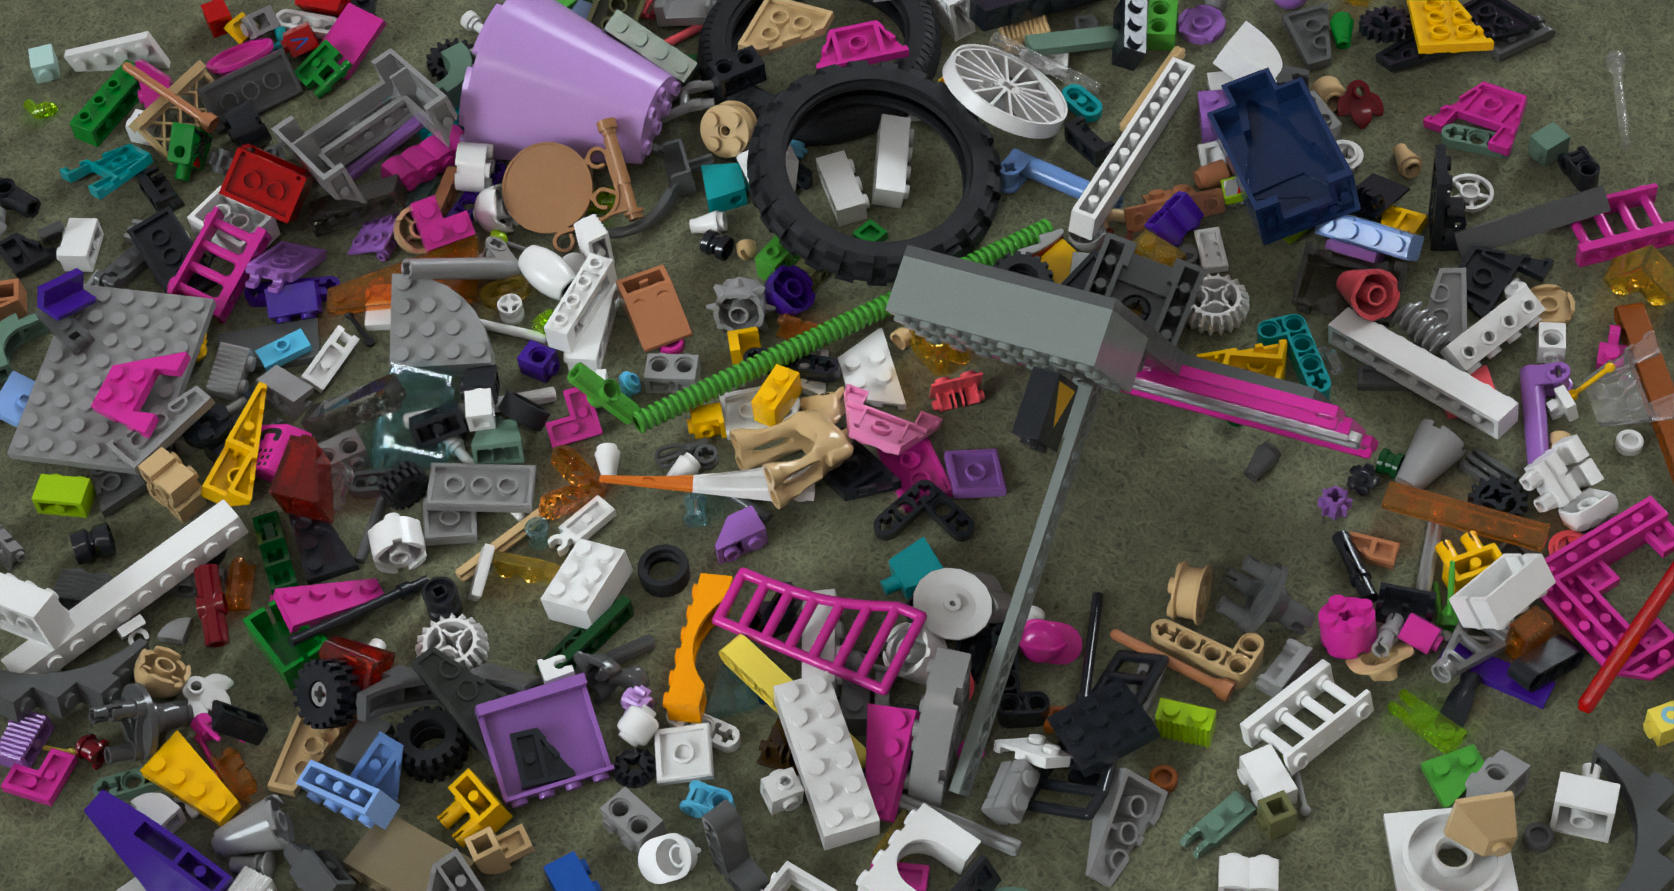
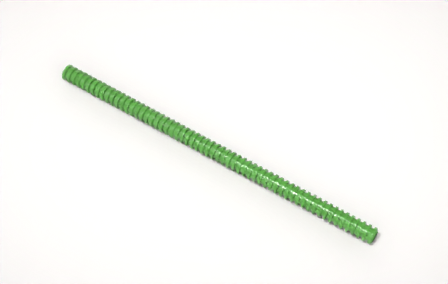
(809, 341)

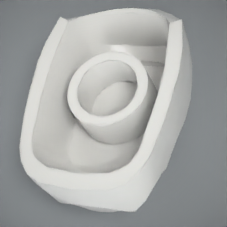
(1588, 509)

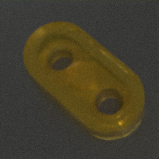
(502, 287)

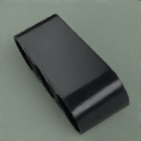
(1545, 663)

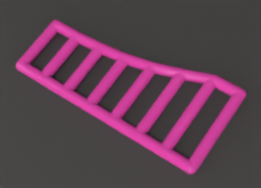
(812, 657)

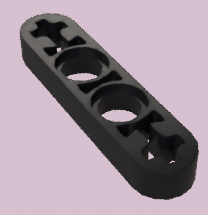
(826, 371)

